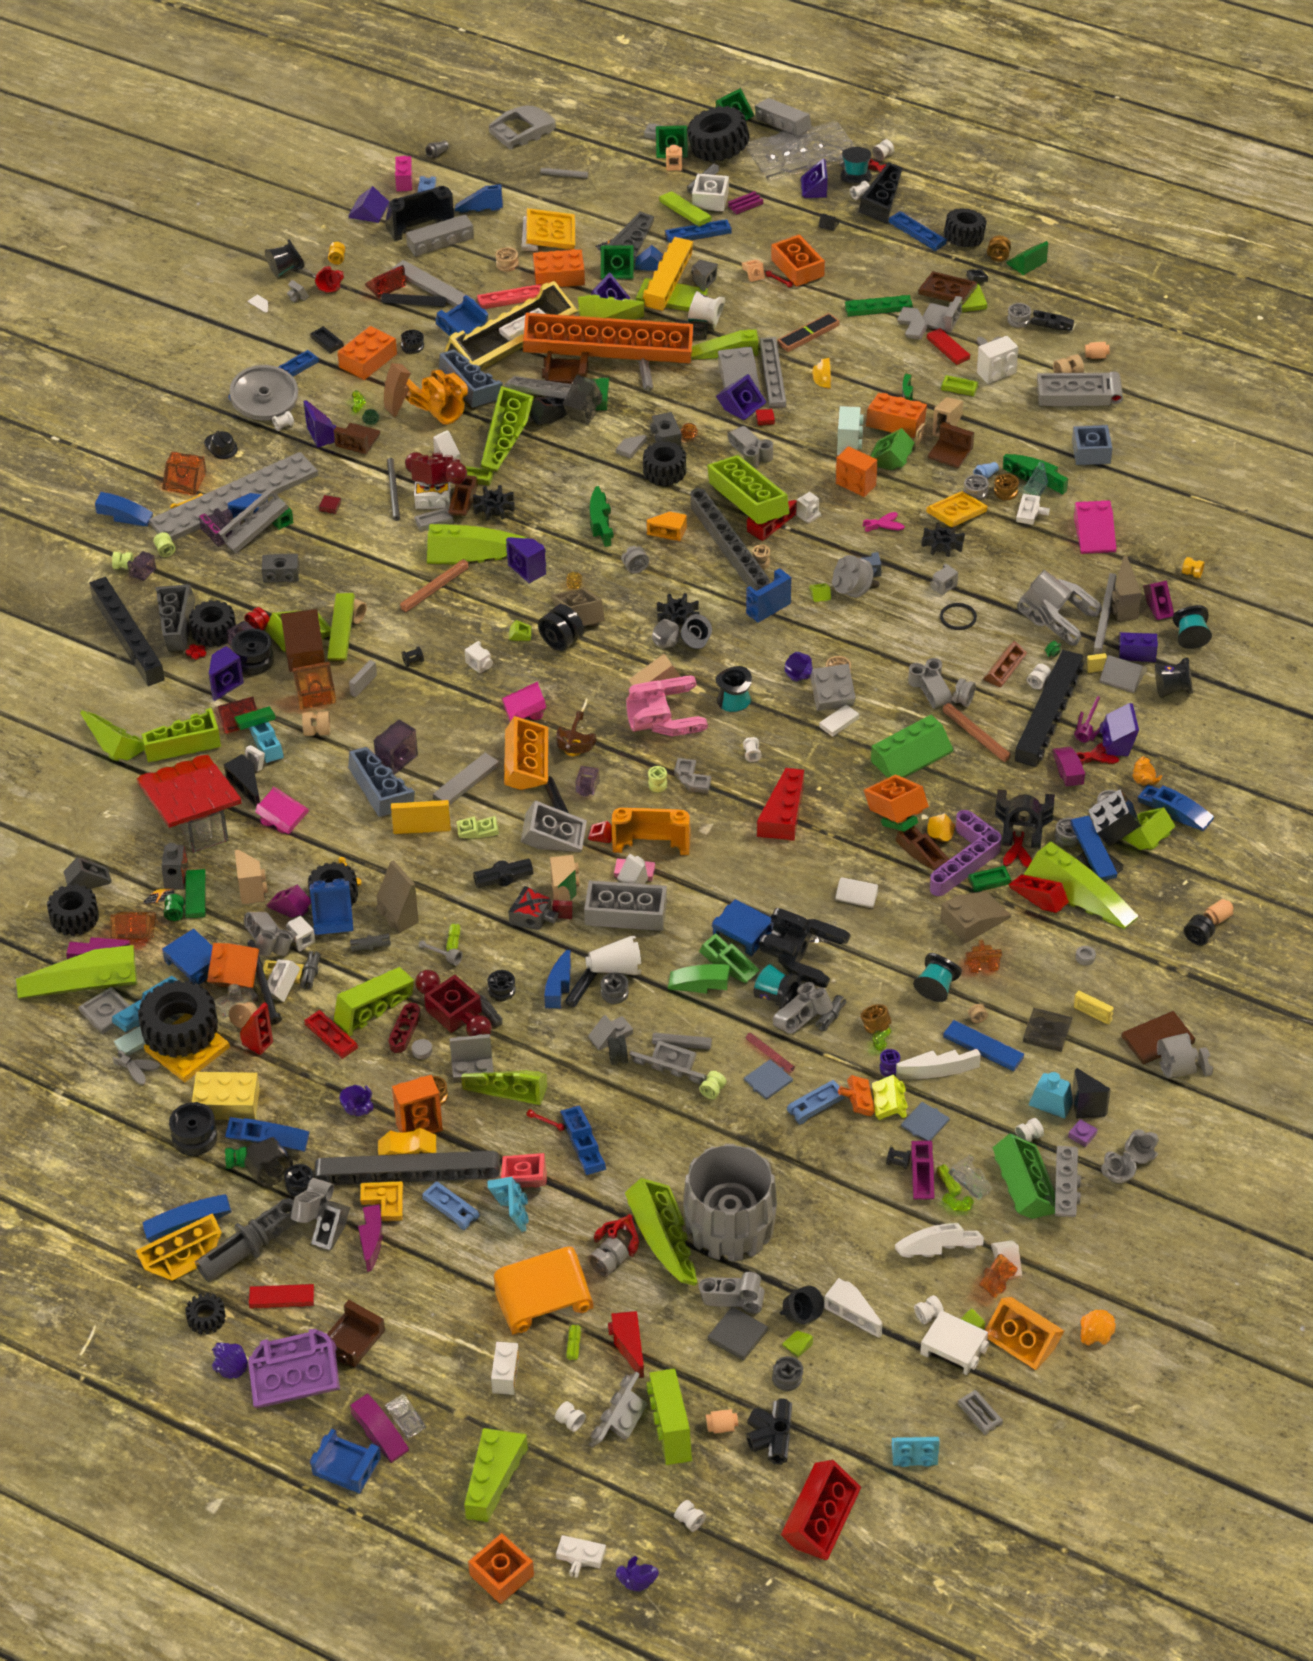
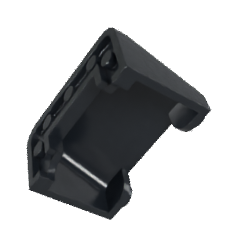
(419, 208)

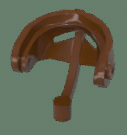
(587, 740)

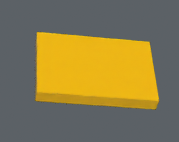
(956, 509)
(420, 817)

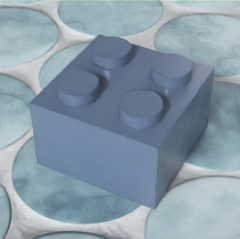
(1092, 445)

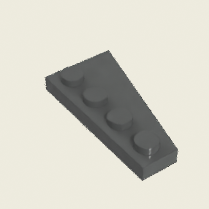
(634, 232)

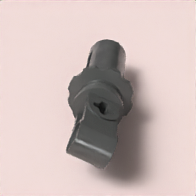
(246, 1240)

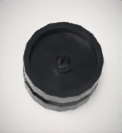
(560, 627)
(254, 650)
(193, 1128)

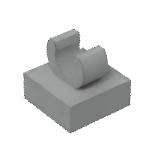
(296, 292)

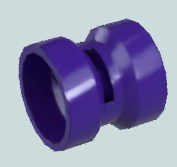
(888, 1062)

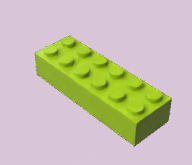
(748, 489)

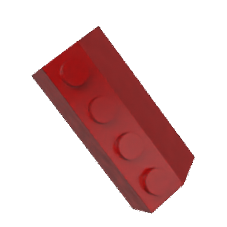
(821, 1509)

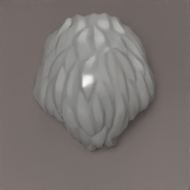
(666, 634)
(1142, 1146)
(1118, 1168)

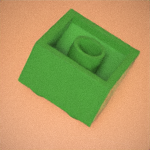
(893, 450)

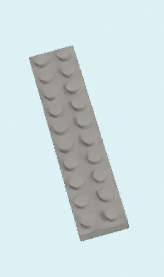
(280, 476)

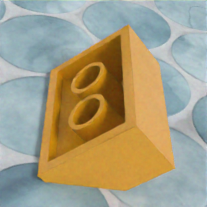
(1023, 1332)

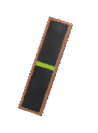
(808, 332)

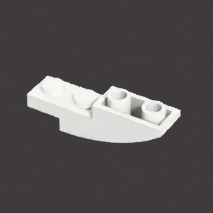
(930, 1240)

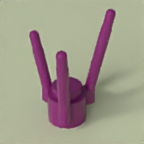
(1084, 731)

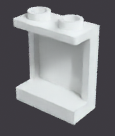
(955, 1341)

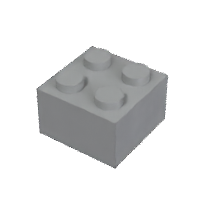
(832, 687)

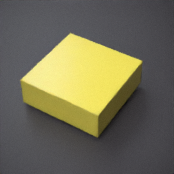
(1096, 662)

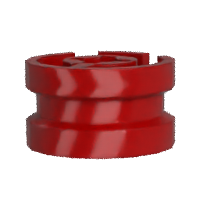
(257, 618)

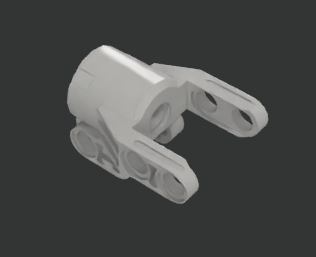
(1048, 596)

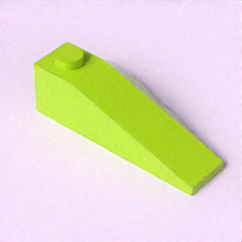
(610, 308)
(112, 738)
(515, 1085)

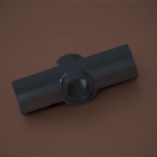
(503, 873)

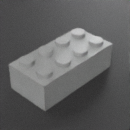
(625, 905)

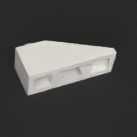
(850, 1305)

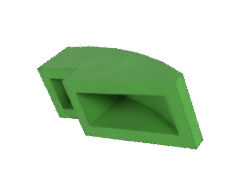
(721, 953)
(700, 978)

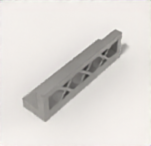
(254, 522)

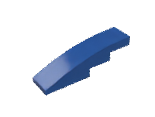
(583, 1140)
(184, 1215)

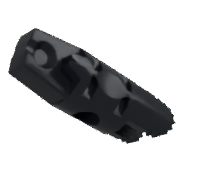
(1052, 320)

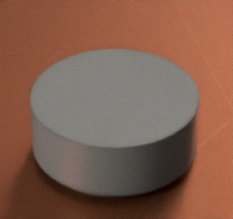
(1085, 955)
(421, 1049)

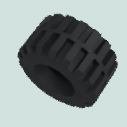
(965, 227)
(664, 463)
(210, 622)
(334, 871)
(61, 910)

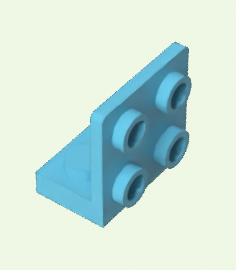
(509, 1194)
(915, 1451)

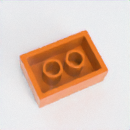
(797, 260)
(559, 266)
(367, 352)
(894, 413)
(896, 798)
(417, 1105)

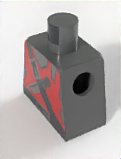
(174, 858)
(531, 910)

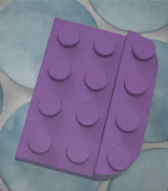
(293, 1368)

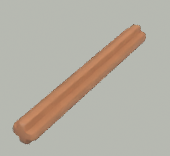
(434, 585)
(976, 732)

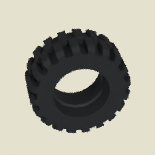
(718, 133)
(178, 1038)

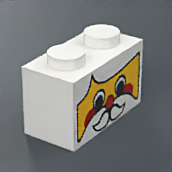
(432, 496)
(505, 1368)

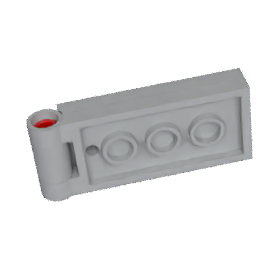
(1079, 389)

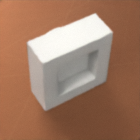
(256, 756)

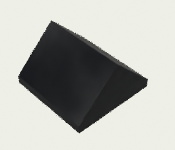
(1089, 1096)

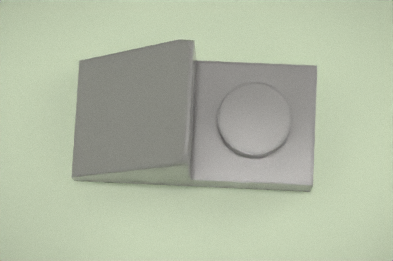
(607, 1028)

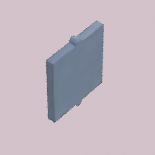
(768, 1079)
(925, 1122)

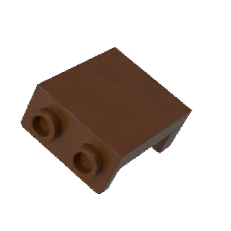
(564, 369)
(355, 1333)

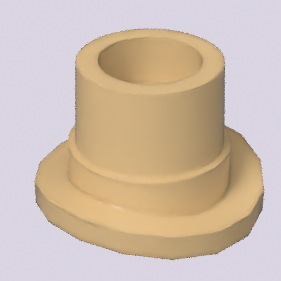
(241, 1013)

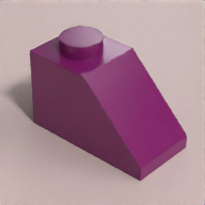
(1159, 599)
(290, 902)

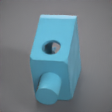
(1052, 1095)

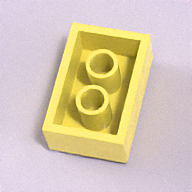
(228, 1093)

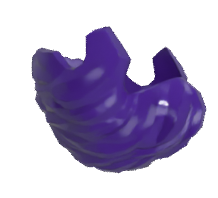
(798, 666)
(356, 1100)
(229, 1360)
(635, 1576)

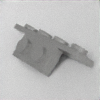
(671, 1058)
(1067, 1182)
(622, 1414)

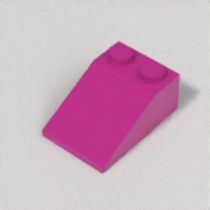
(1095, 526)

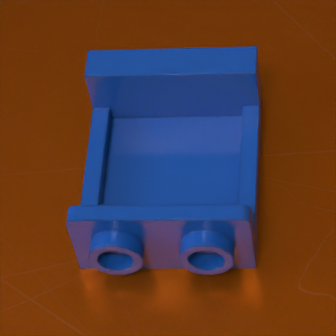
(462, 318)
(770, 598)
(331, 907)
(743, 925)
(190, 955)
(344, 1462)

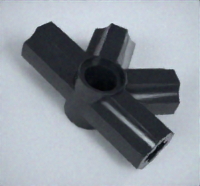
(768, 1431)

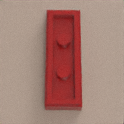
(948, 346)
(331, 1034)
(281, 1296)

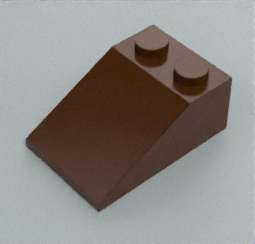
(302, 638)

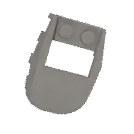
(540, 121)

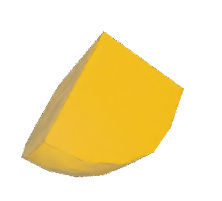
(822, 373)
(940, 828)

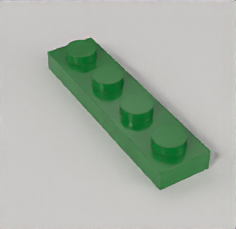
(877, 305)

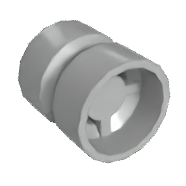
(611, 1253)

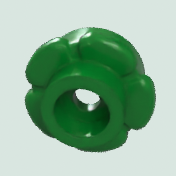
(1053, 649)

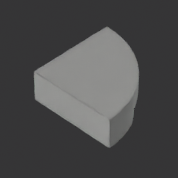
(1203, 1061)

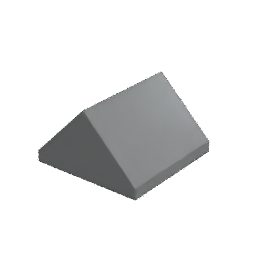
(1122, 674)

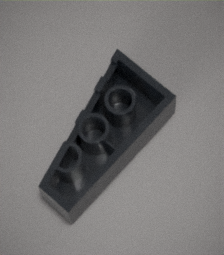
(880, 196)

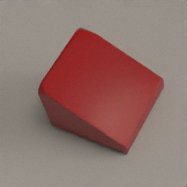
(601, 832)

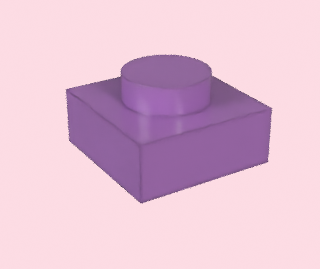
(1082, 1133)

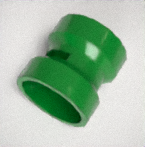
(173, 907)
(230, 1157)

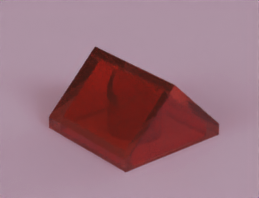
(387, 282)
(229, 710)

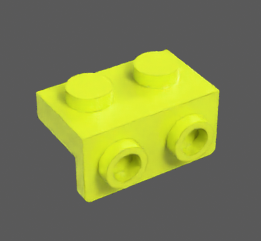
(889, 1097)

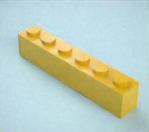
(668, 273)

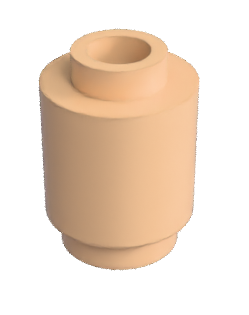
(1097, 350)
(1219, 911)
(721, 1421)

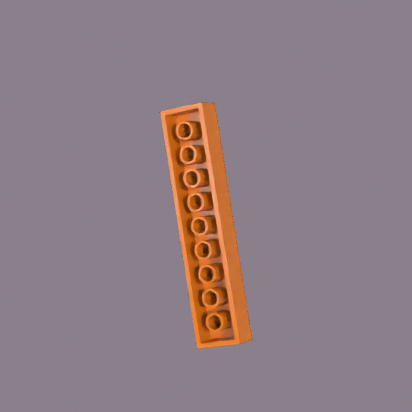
(608, 337)

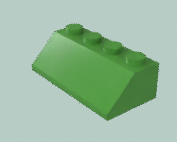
(911, 748)
(1025, 1176)

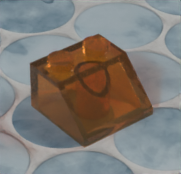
(184, 473)
(314, 685)
(133, 925)

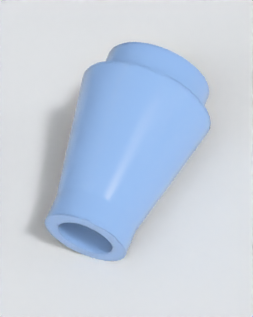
(986, 470)

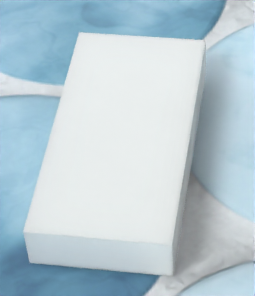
(839, 720)

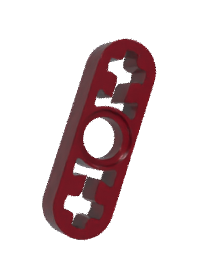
(403, 1019)

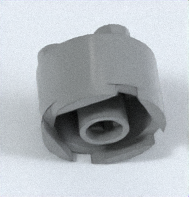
(1177, 1056)

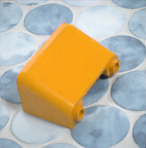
(651, 825)
(541, 1287)

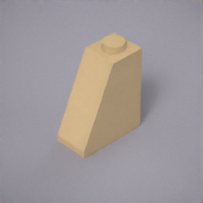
(947, 411)
(656, 671)

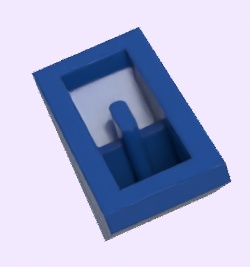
(648, 259)

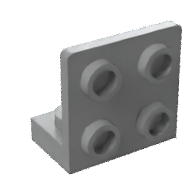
(943, 317)
(470, 1055)

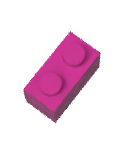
(403, 173)

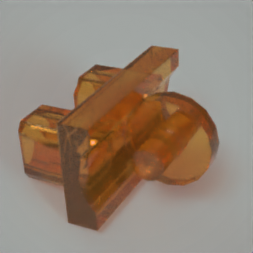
(982, 954)
(997, 1276)

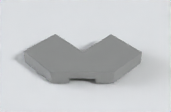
(916, 323)
(692, 782)

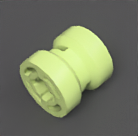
(164, 544)
(120, 560)
(657, 779)
(712, 1085)

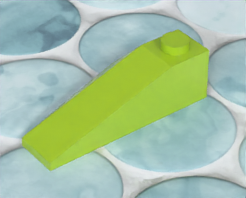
(739, 339)

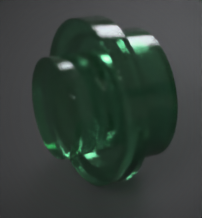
(370, 417)

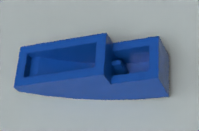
(122, 509)
(558, 981)

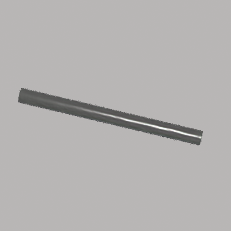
(393, 489)

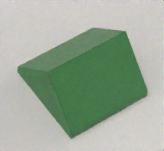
(737, 100)
(670, 136)
(1030, 258)
(617, 261)

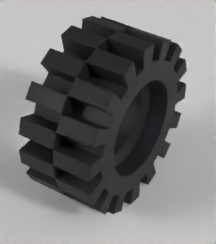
(205, 1303)

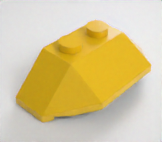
(177, 1252)

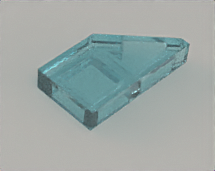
(1037, 481)

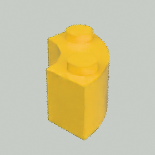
(411, 1142)

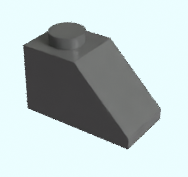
(704, 273)
(87, 874)
(330, 1224)

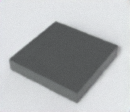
(737, 1333)

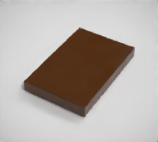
(947, 287)
(1144, 1037)

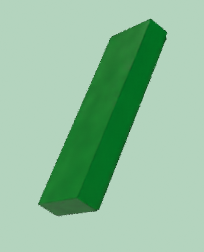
(195, 893)

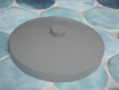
(263, 392)

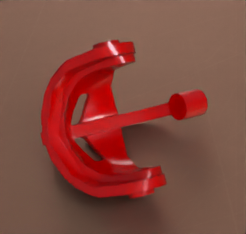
(625, 1223)

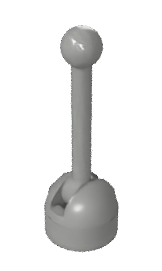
(453, 956)

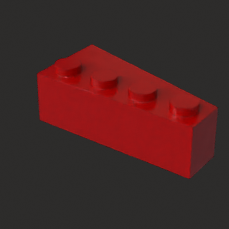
(782, 809)

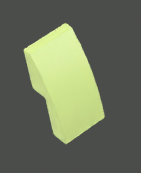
(472, 828)

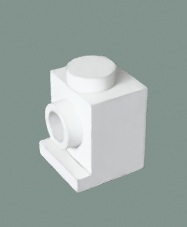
(808, 507)
(478, 657)
(302, 933)

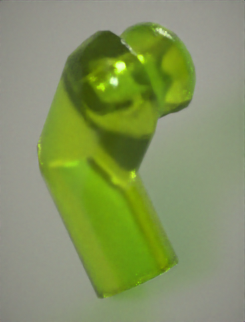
(359, 401)
(879, 1039)
(958, 1205)

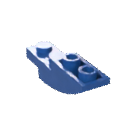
(1177, 805)
(257, 1131)

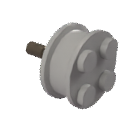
(853, 576)

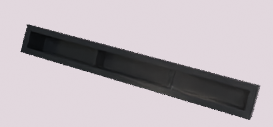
(127, 631)
(1049, 708)

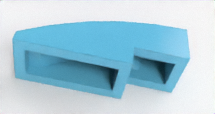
(267, 742)

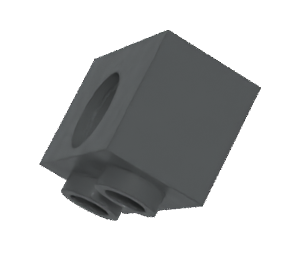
(665, 428)
(280, 567)

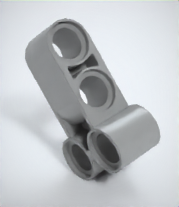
(750, 446)
(930, 681)
(267, 934)
(802, 1008)
(308, 1204)
(734, 1292)

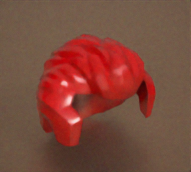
(328, 280)

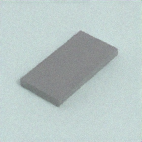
(538, 387)

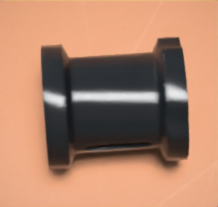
(406, 656)
(900, 1162)

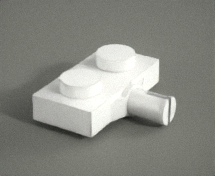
(1029, 509)
(580, 1553)

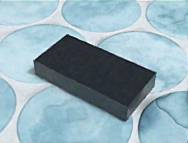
(327, 339)

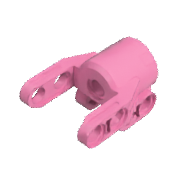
(649, 708)

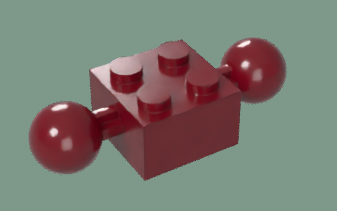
(435, 468)
(452, 1003)

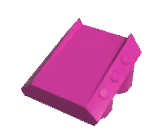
(525, 703)
(280, 811)

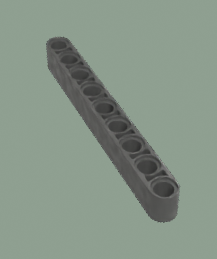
(727, 540)
(408, 1167)

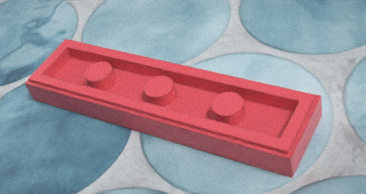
(508, 297)

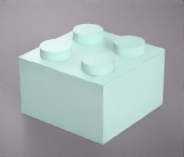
(849, 428)

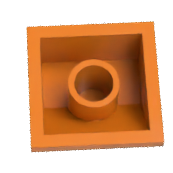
(232, 965)

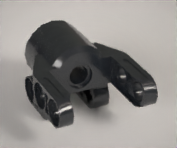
(1038, 816)
(791, 939)

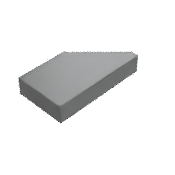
(630, 446)

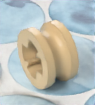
(977, 1013)

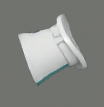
(706, 309)

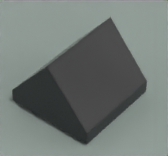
(828, 222)

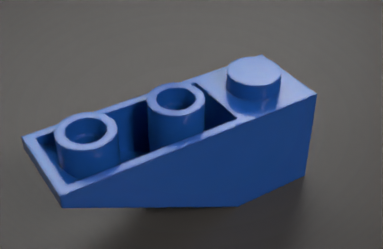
(485, 198)

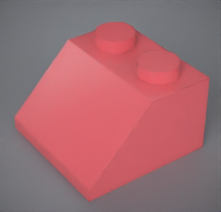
(525, 1169)

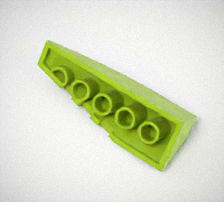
(506, 425)
(457, 542)
(1081, 885)
(83, 972)
(661, 1226)

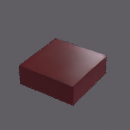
(330, 504)
(564, 909)

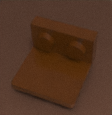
(355, 437)
(952, 446)

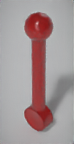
(769, 274)
(530, 1113)

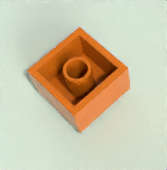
(856, 471)
(501, 1568)

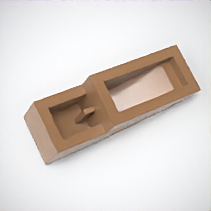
(395, 388)

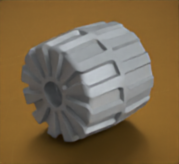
(730, 1201)

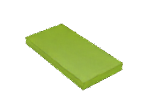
(680, 298)

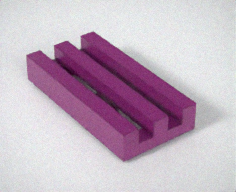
(745, 203)

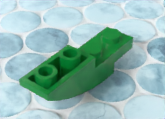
(1024, 466)
(600, 517)

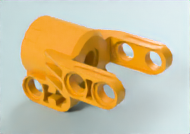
(439, 396)

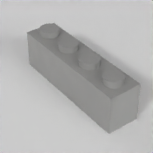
(783, 116)
(439, 235)

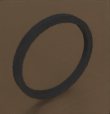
(958, 605)

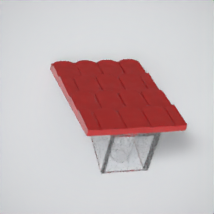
(193, 798)

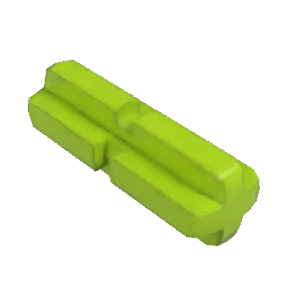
(454, 933)
(952, 1186)
(573, 1342)

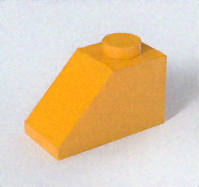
(668, 526)

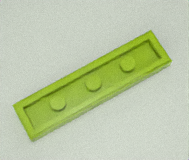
(685, 208)
(341, 627)

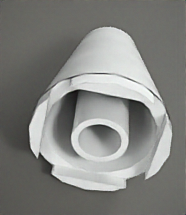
(616, 958)

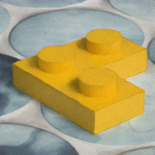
(388, 1195)

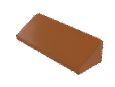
(1005, 664)

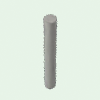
(559, 172)

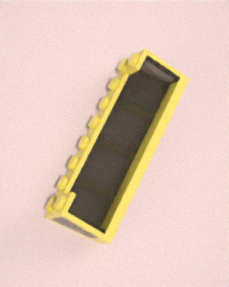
(485, 343)

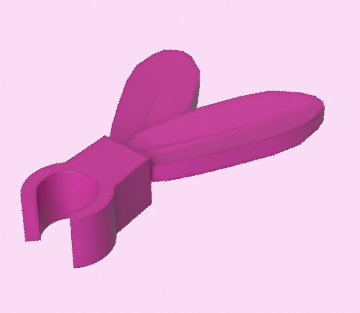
(884, 522)

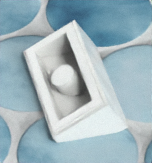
(857, 892)
(282, 979)

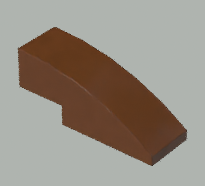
(463, 496)
(921, 848)

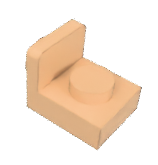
(754, 269)

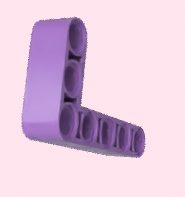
(984, 847)

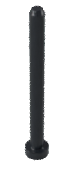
(274, 1016)

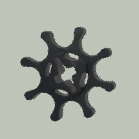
(493, 502)
(943, 539)
(677, 610)

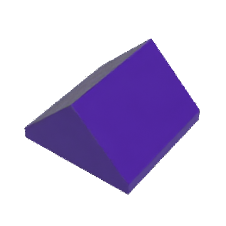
(815, 181)
(369, 206)
(610, 288)

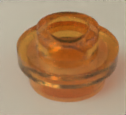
(689, 430)

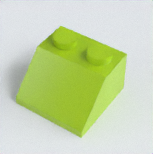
(1154, 826)

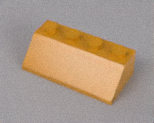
(525, 754)

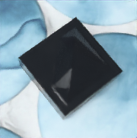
(977, 275)

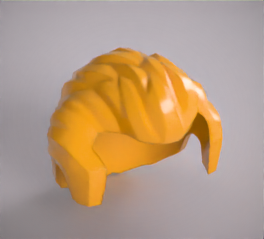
(1145, 773)
(1097, 1327)

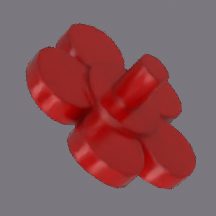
(196, 651)

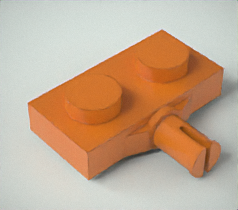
(859, 1095)

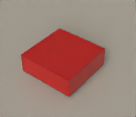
(765, 417)

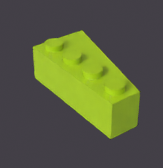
(182, 737)
(371, 999)
(670, 1416)
(494, 1464)

